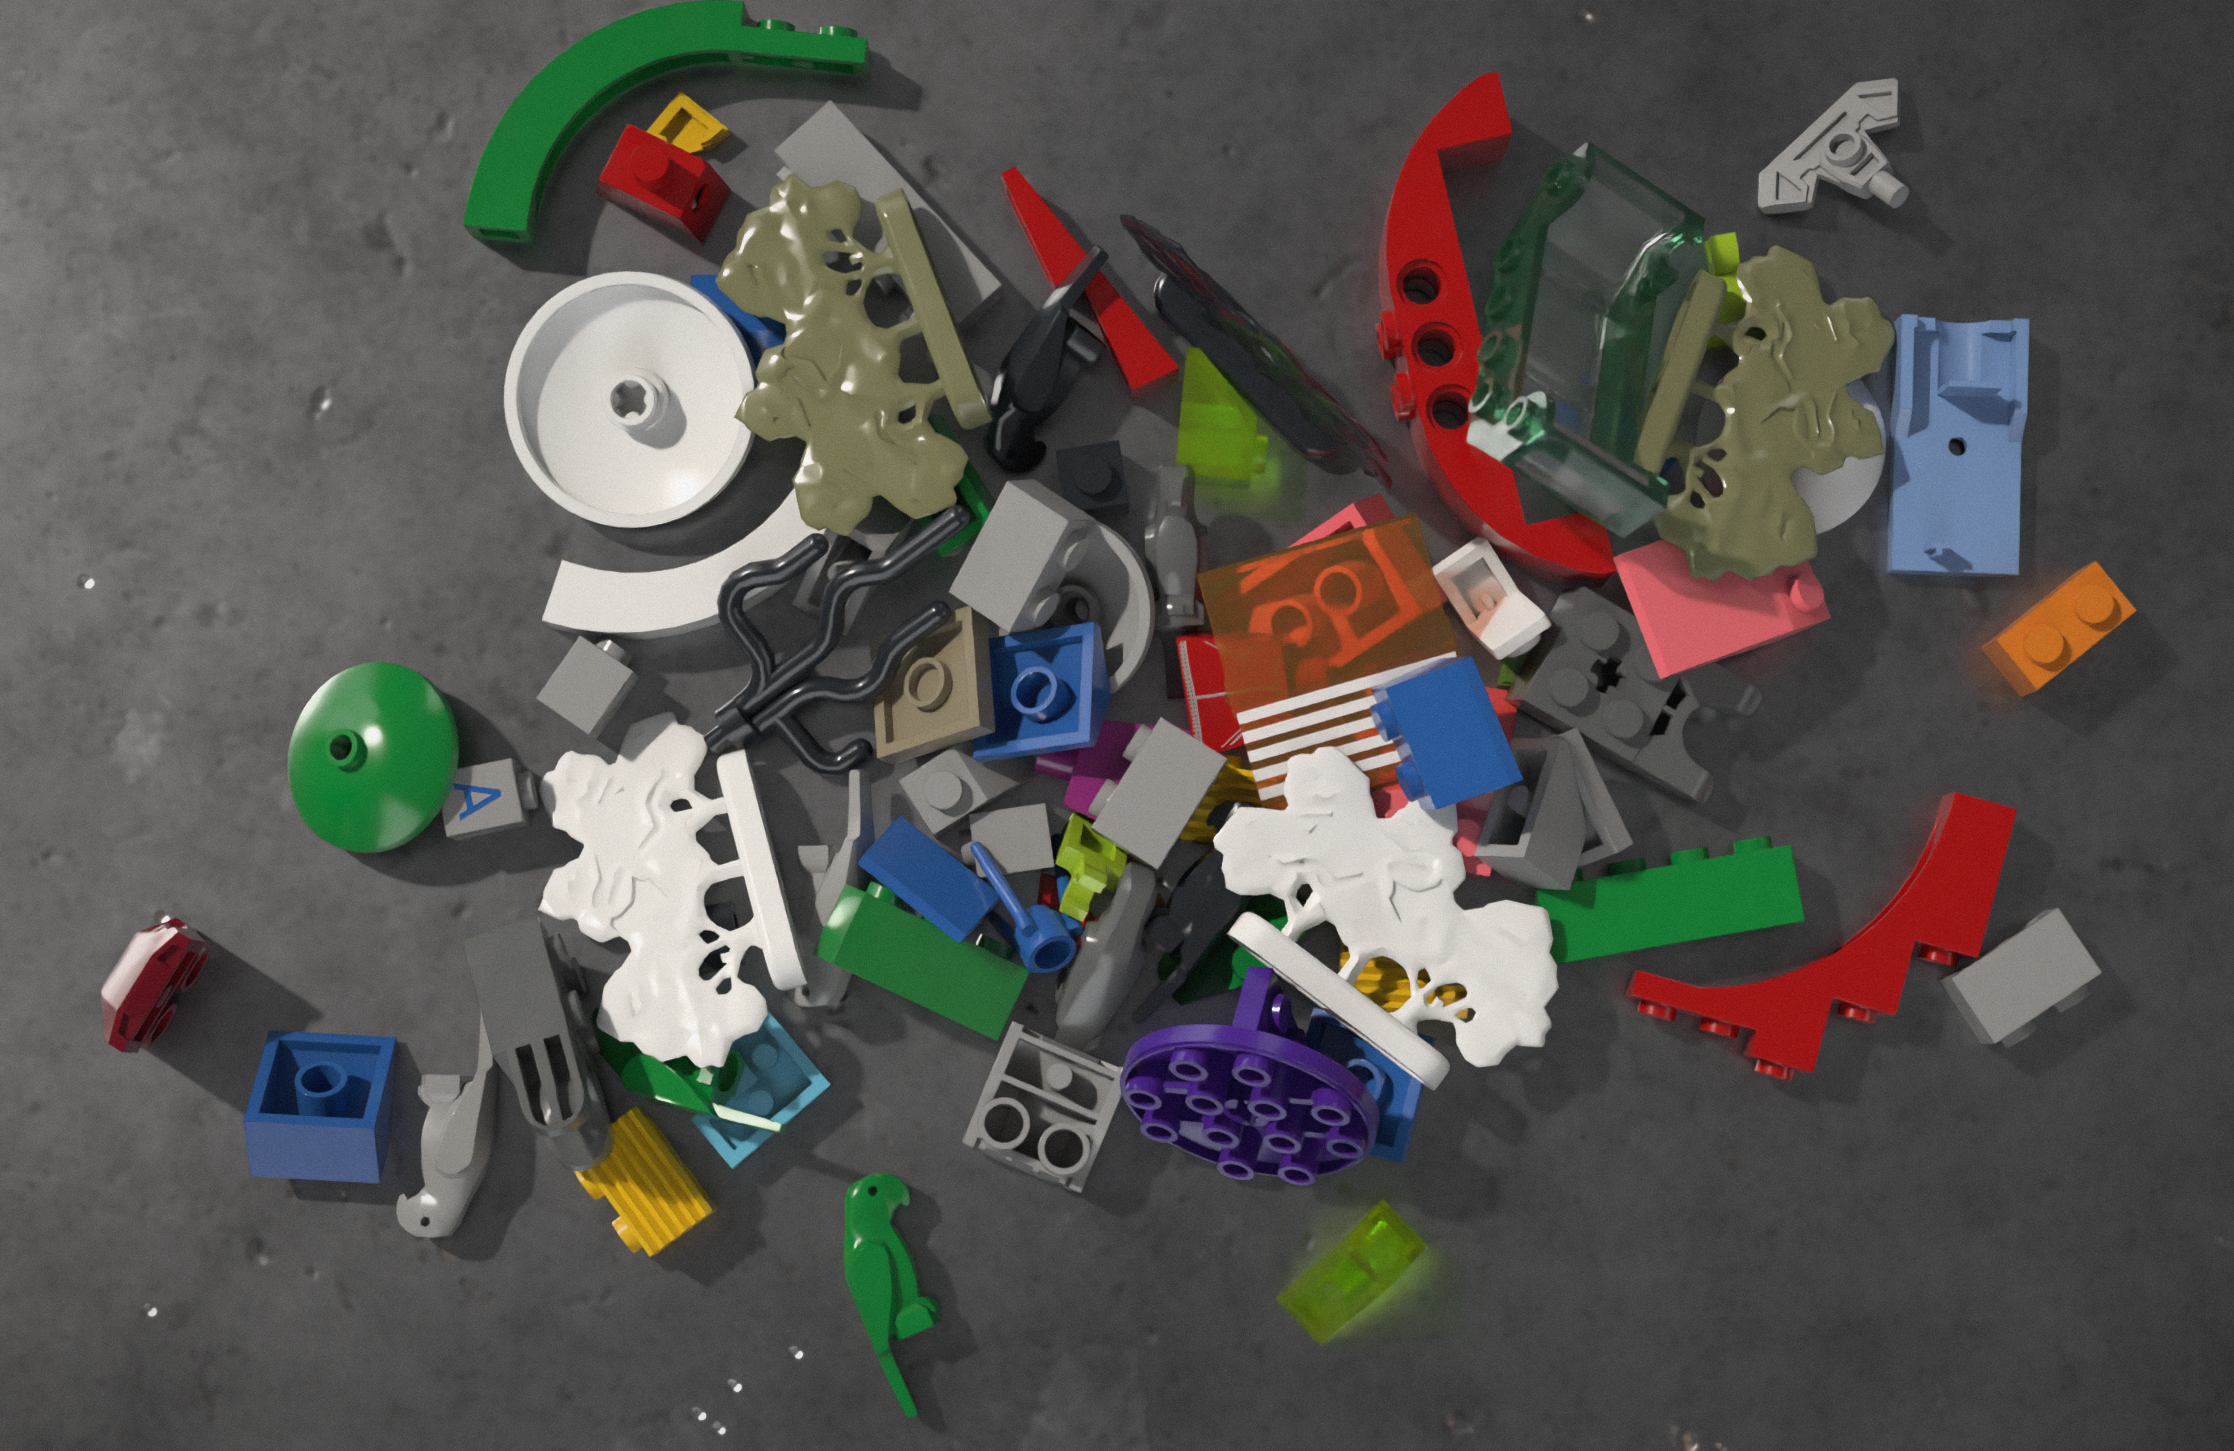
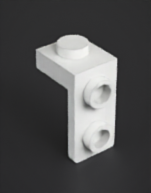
(1489, 600)

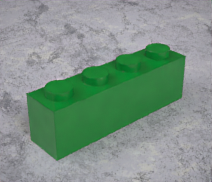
(1673, 903)

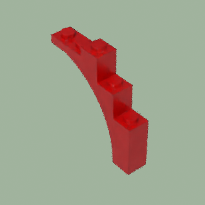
(1937, 909)

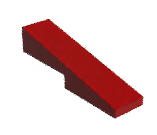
(1133, 347)

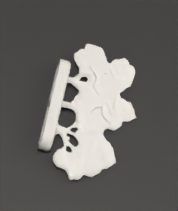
(648, 884)
(1391, 897)

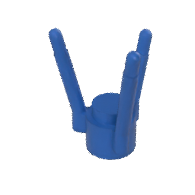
(1041, 934)

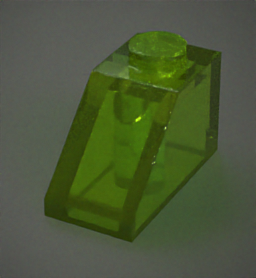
(1217, 428)
(1352, 1272)

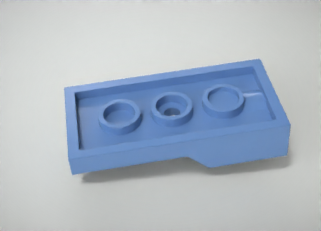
(1970, 387)

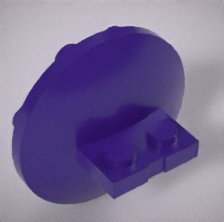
(1251, 1092)

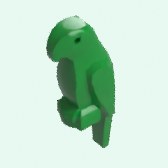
(884, 1273)

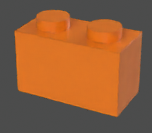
(2058, 629)

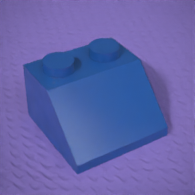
(1444, 733)
(322, 1107)

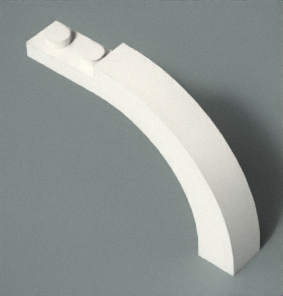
(667, 600)

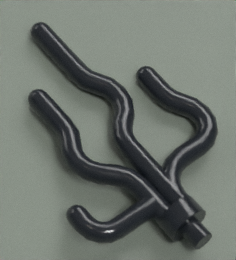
(770, 697)

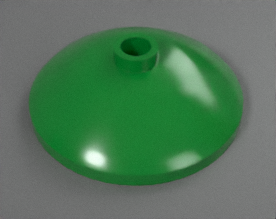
(397, 763)

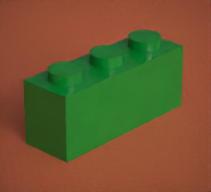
(920, 961)

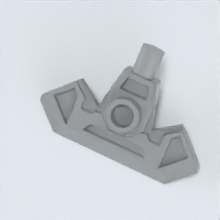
(1838, 152)

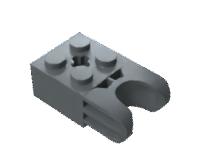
(1635, 713)
(543, 1037)

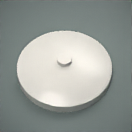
(630, 399)

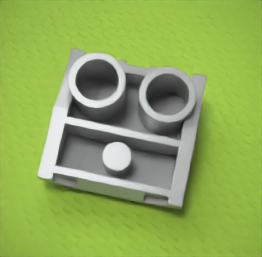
(1045, 1108)

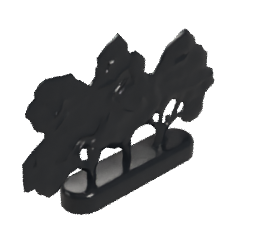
(1252, 358)

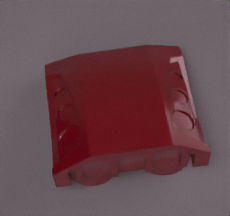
(143, 980)

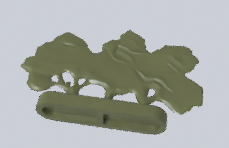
(838, 370)
(1780, 407)

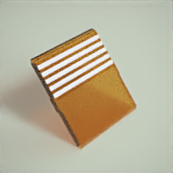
(1312, 637)

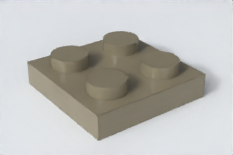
(938, 692)

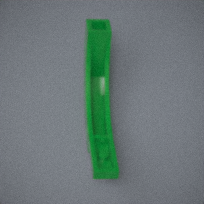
(606, 65)

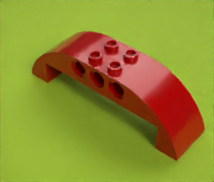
(1424, 254)

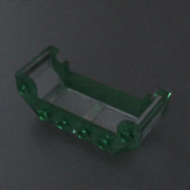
(1575, 334)

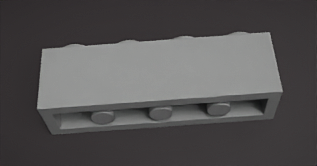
(833, 150)

